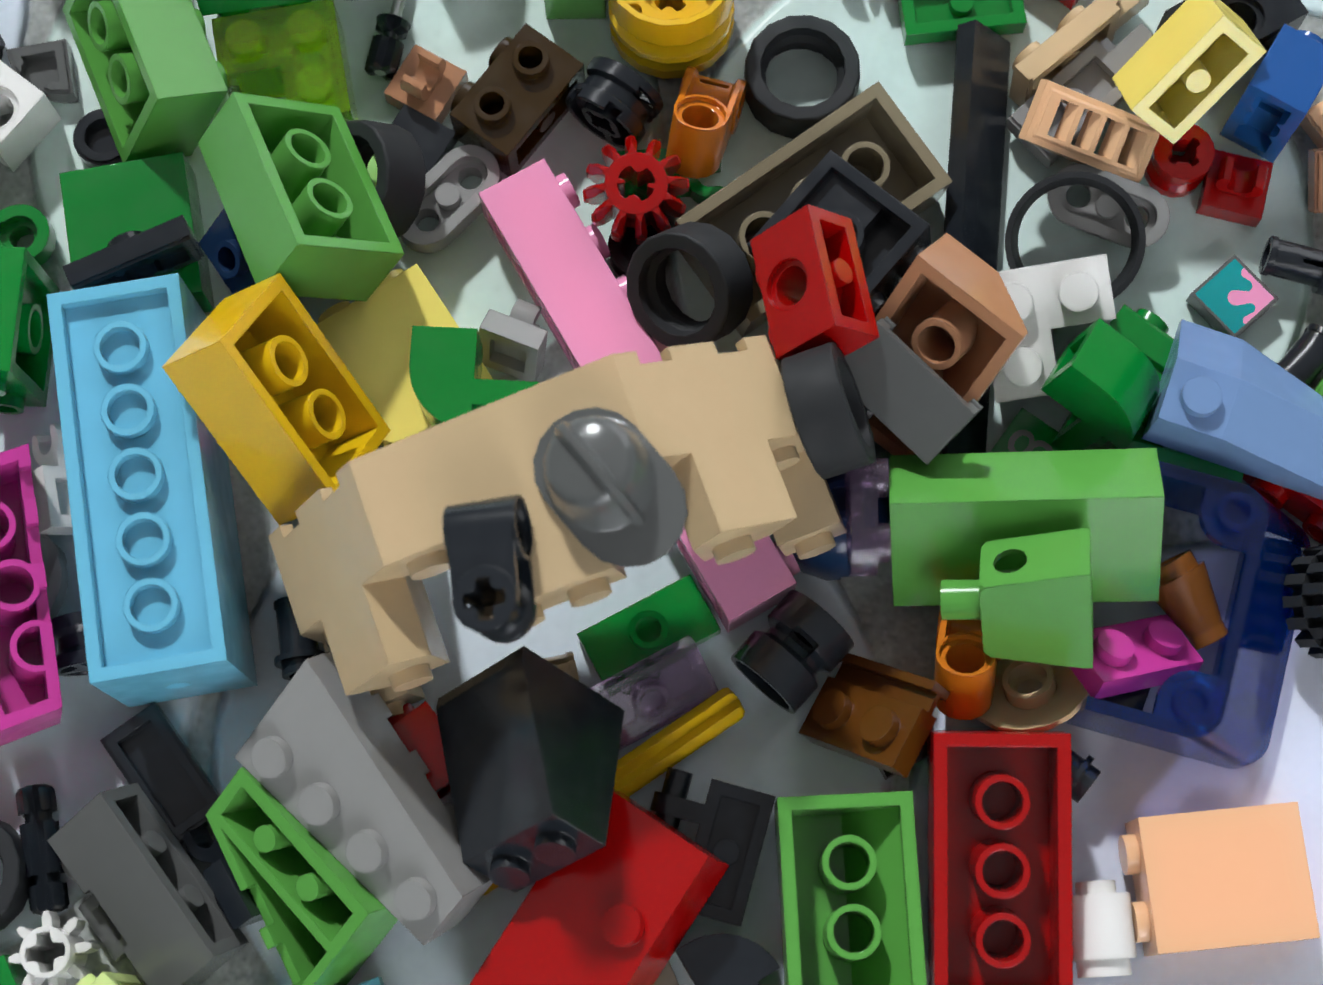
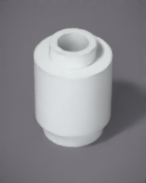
(1102, 930)

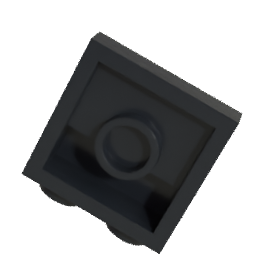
(884, 228)

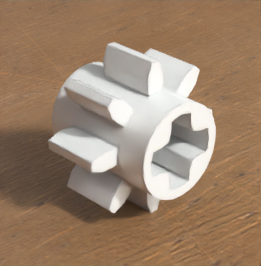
(44, 939)

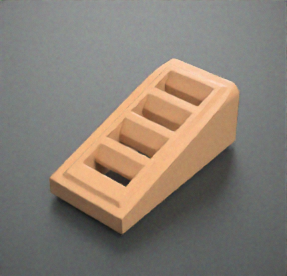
(1124, 147)

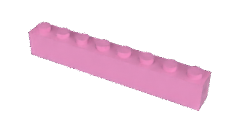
(593, 318)

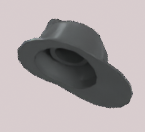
(610, 487)

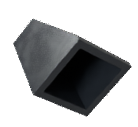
(528, 768)

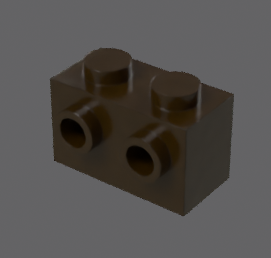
(516, 98)

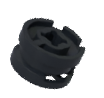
(613, 103)

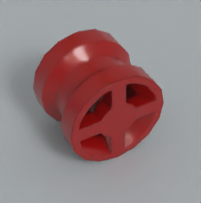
(1176, 174)

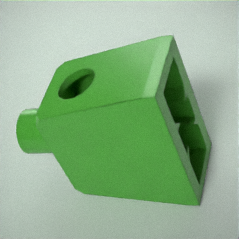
(1030, 598)

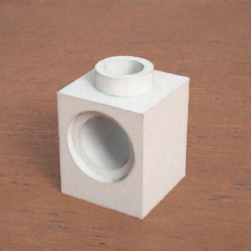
(31, 117)

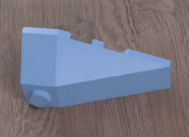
(1238, 411)

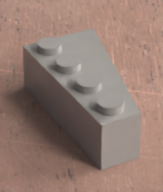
(364, 798)

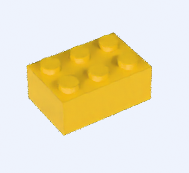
(275, 395)

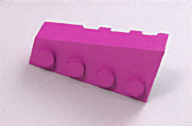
(27, 648)

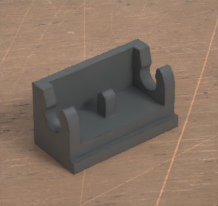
(908, 394)

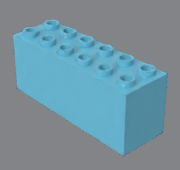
(147, 499)

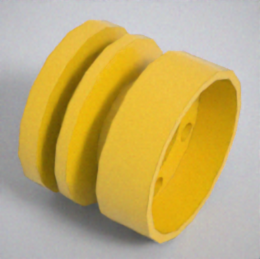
(671, 34)

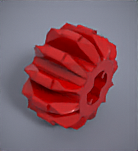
(639, 169)

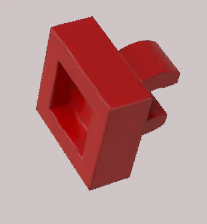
(1235, 189)

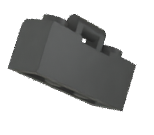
(145, 890)

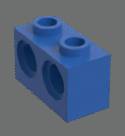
(1278, 94)

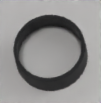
(1134, 217)

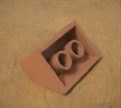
(955, 319)

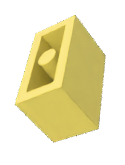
(1187, 66)

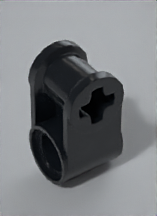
(488, 554)

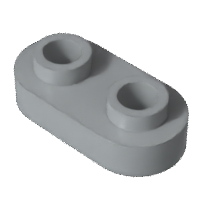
(448, 200)
(1103, 214)

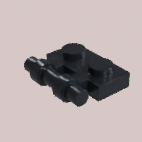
(729, 827)

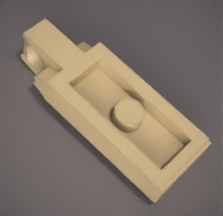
(1071, 37)

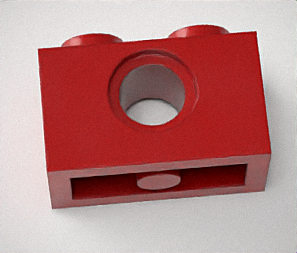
(813, 283)

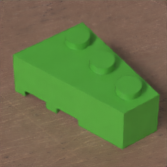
(308, 899)

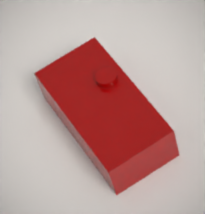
(999, 858)
(610, 912)

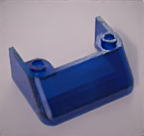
(1233, 711)

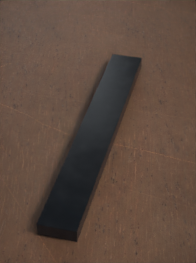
(977, 168)

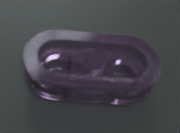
(866, 538)

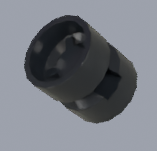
(776, 667)

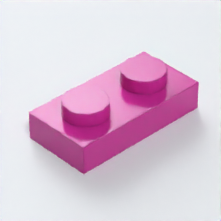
(1136, 656)

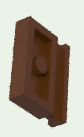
(874, 714)

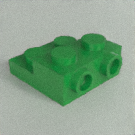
(24, 331)

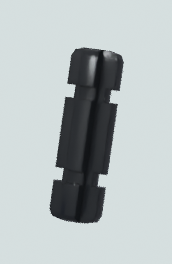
(42, 863)

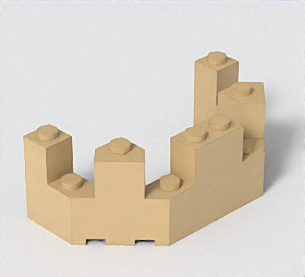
(366, 547)

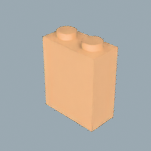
(1219, 879)

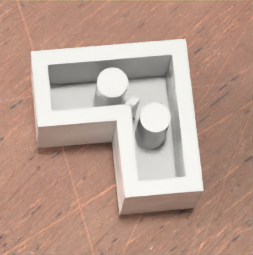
(1048, 299)

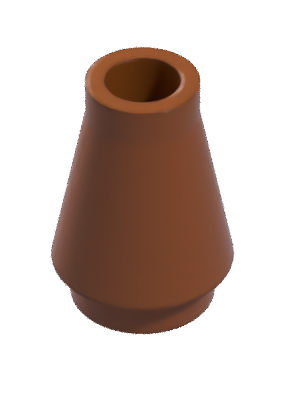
(1190, 599)

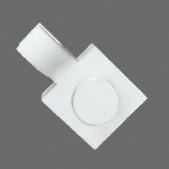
(51, 483)

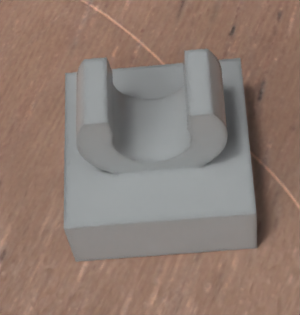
(514, 341)

